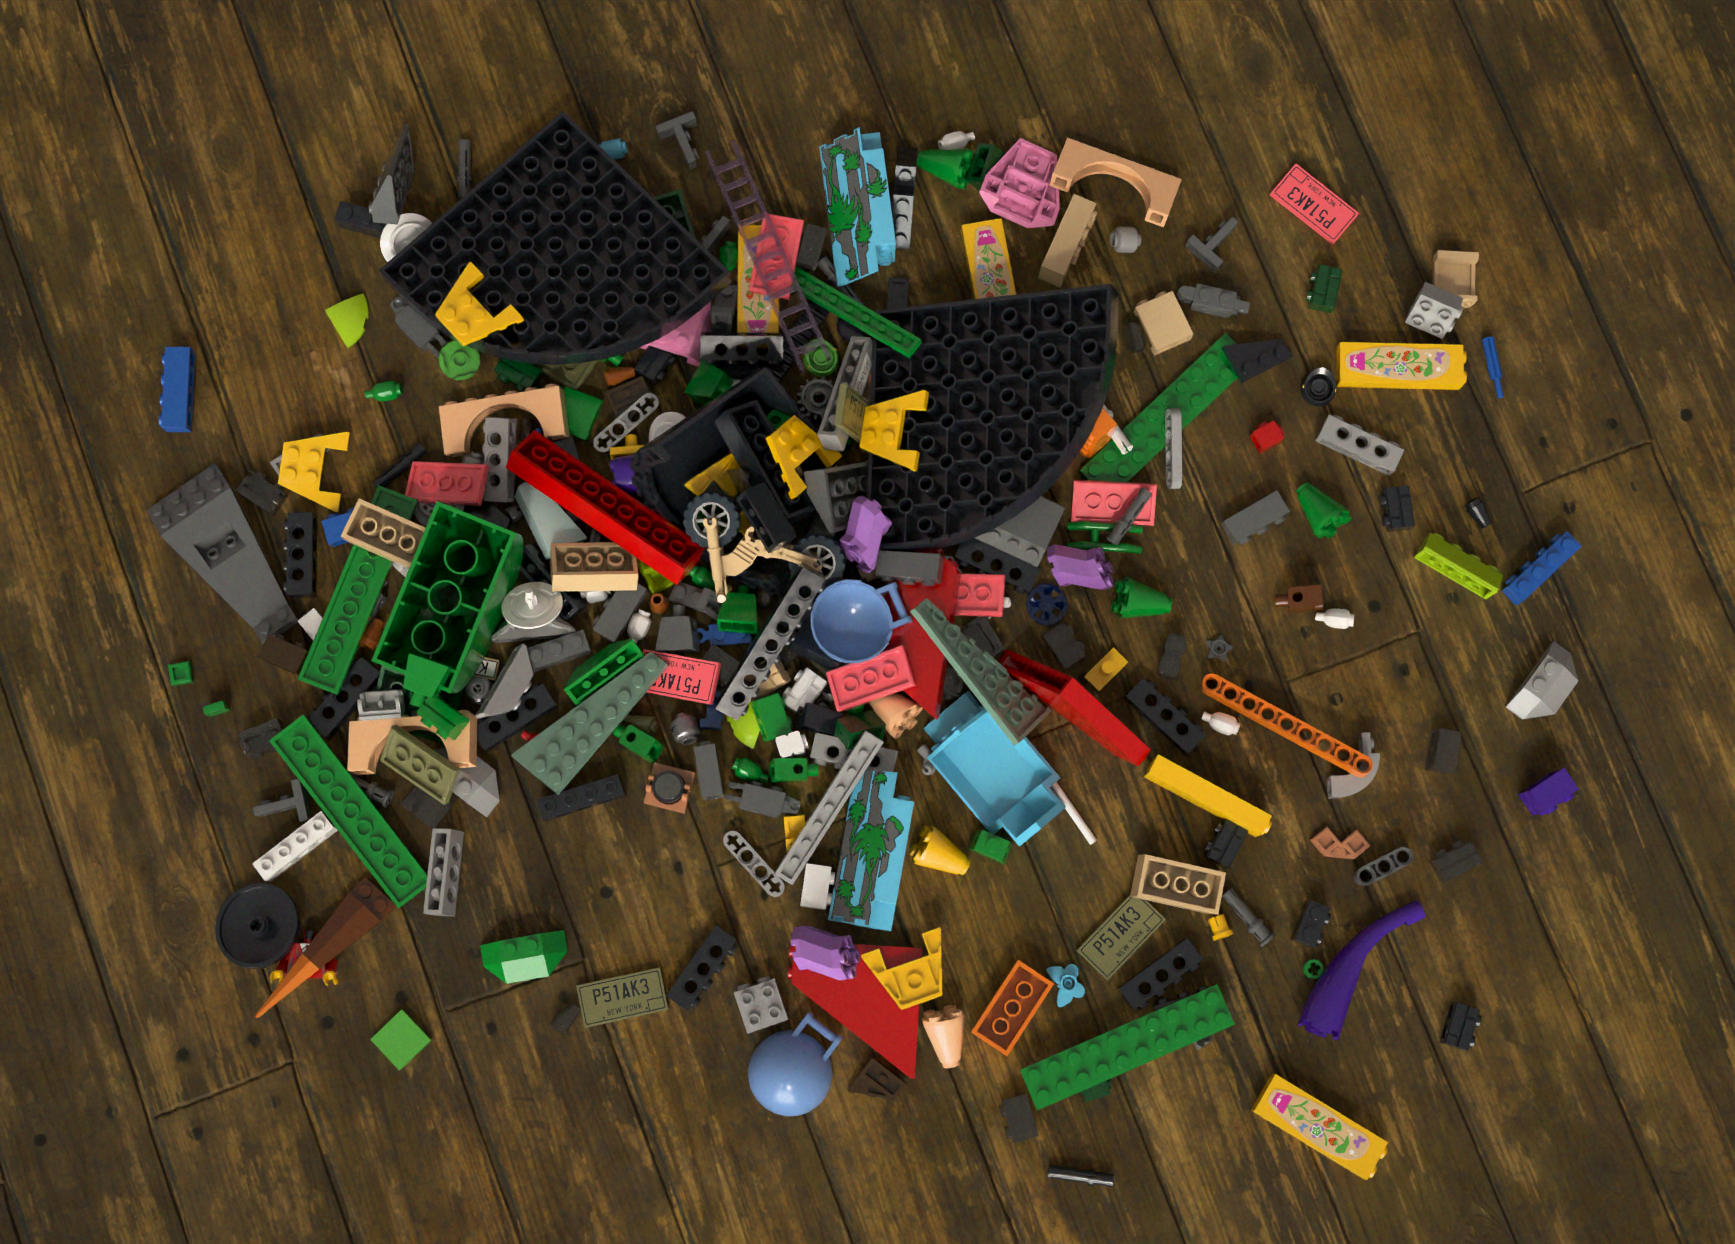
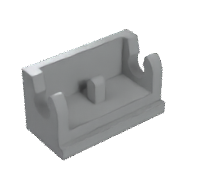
(381, 704)

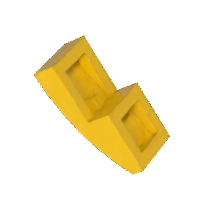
(793, 825)

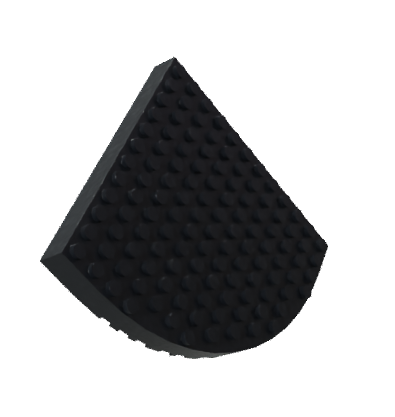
(569, 248)
(1005, 410)

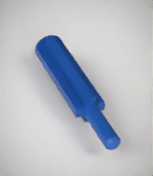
(1493, 364)

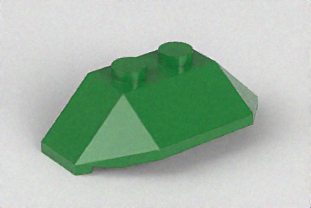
(601, 669)
(525, 956)

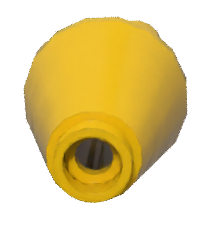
(938, 852)

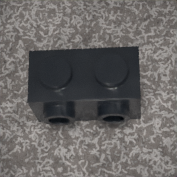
(1310, 924)

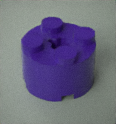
(623, 474)

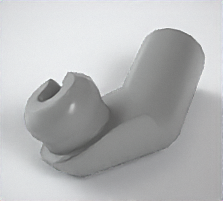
(928, 768)

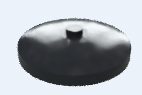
(257, 926)

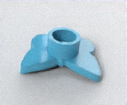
(1066, 983)

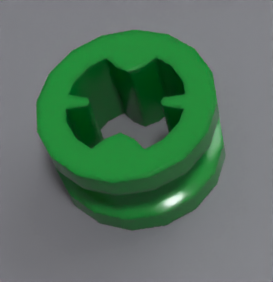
(1307, 964)

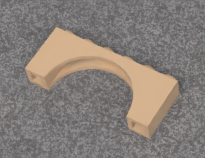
(1082, 160)
(463, 418)
(370, 736)

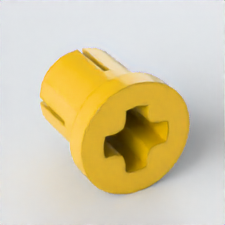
(1219, 927)

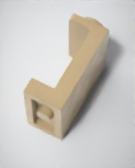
(1456, 274)
(1163, 322)

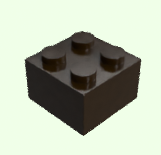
(283, 654)

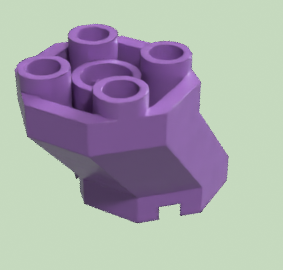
(864, 533)
(1080, 567)
(824, 952)

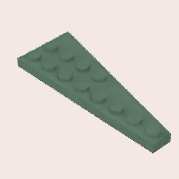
(1000, 695)
(572, 740)

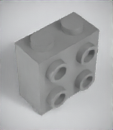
(1434, 310)
(760, 1004)

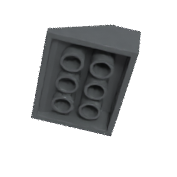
(394, 181)
(834, 491)
(1028, 532)

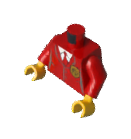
(326, 972)

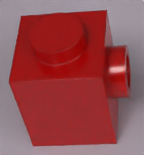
(1267, 436)

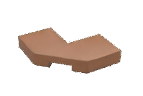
(1330, 846)

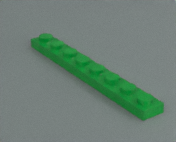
(857, 314)

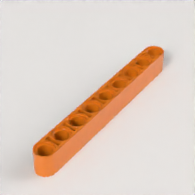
(1292, 734)

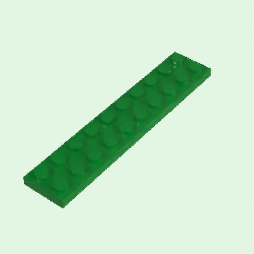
(1189, 392)
(351, 605)
(350, 810)
(1127, 1047)

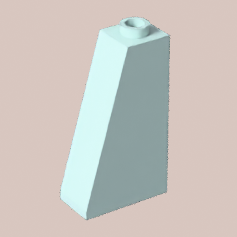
(546, 519)

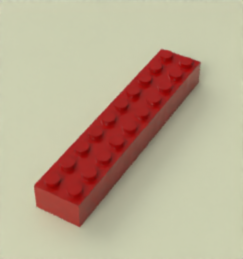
(604, 507)

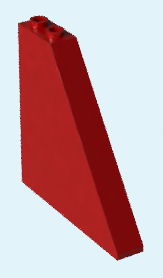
(924, 656)
(1076, 705)
(866, 1005)

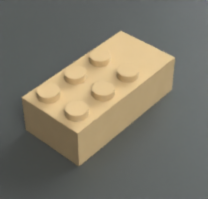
(1068, 238)
(383, 533)
(592, 567)
(1178, 884)

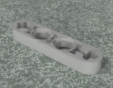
(628, 425)
(1173, 448)
(754, 863)

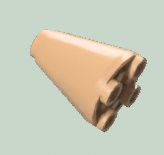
(897, 713)
(945, 1033)

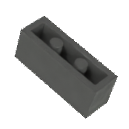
(1255, 519)
(909, 567)
(618, 613)
(559, 650)

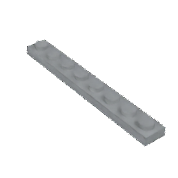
(828, 807)

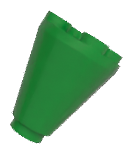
(947, 165)
(1321, 511)
(1138, 600)

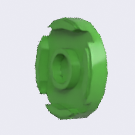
(458, 361)

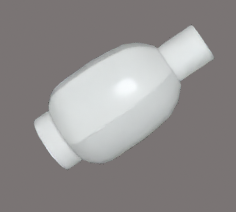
(955, 140)
(1336, 618)
(639, 625)
(1222, 723)

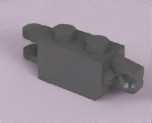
(1212, 300)
(416, 327)
(763, 801)

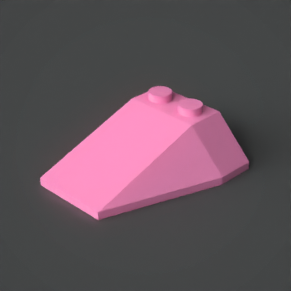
(1021, 188)
(686, 338)

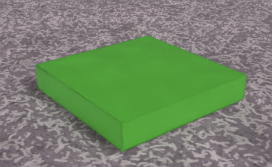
(401, 1039)

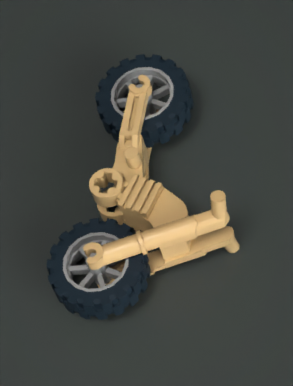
(751, 546)

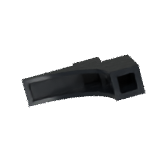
(904, 195)
(804, 642)

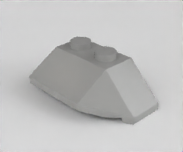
(554, 629)
(509, 685)
(1545, 685)
(477, 785)

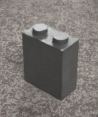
(709, 771)

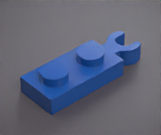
(722, 638)

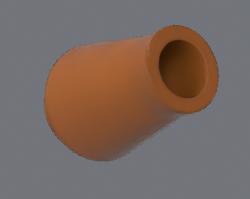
(618, 375)
(660, 607)
(372, 634)

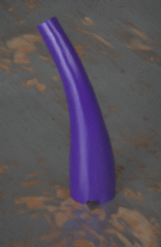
(1331, 996)

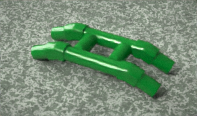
(1095, 527)

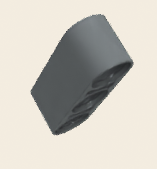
(1392, 866)

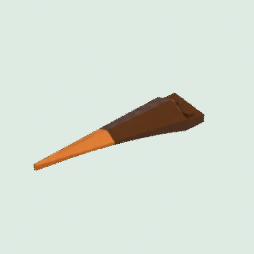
(354, 917)

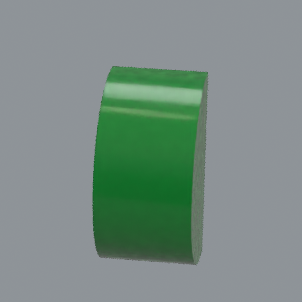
(452, 595)

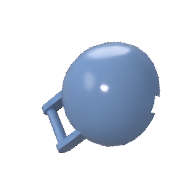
(854, 620)
(792, 1070)

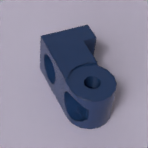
(713, 717)

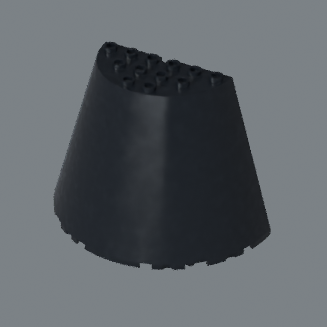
(695, 445)

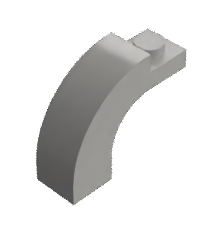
(1350, 784)

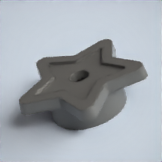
(1219, 642)

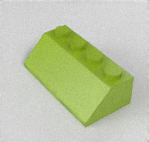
(1459, 566)

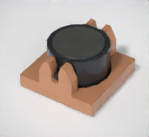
(668, 786)

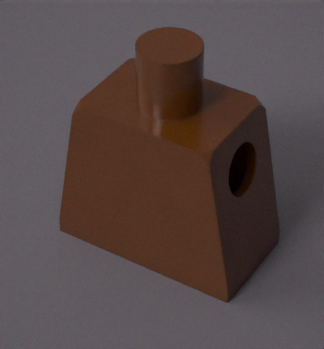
(1311, 599)

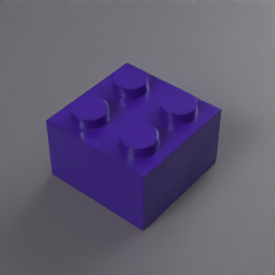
(1549, 791)

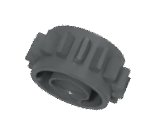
(809, 392)

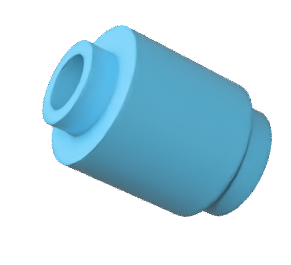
(615, 148)

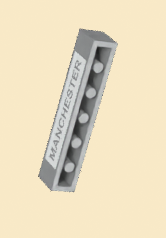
(855, 373)

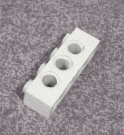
(295, 847)

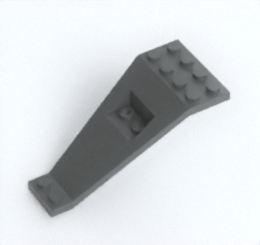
(218, 542)

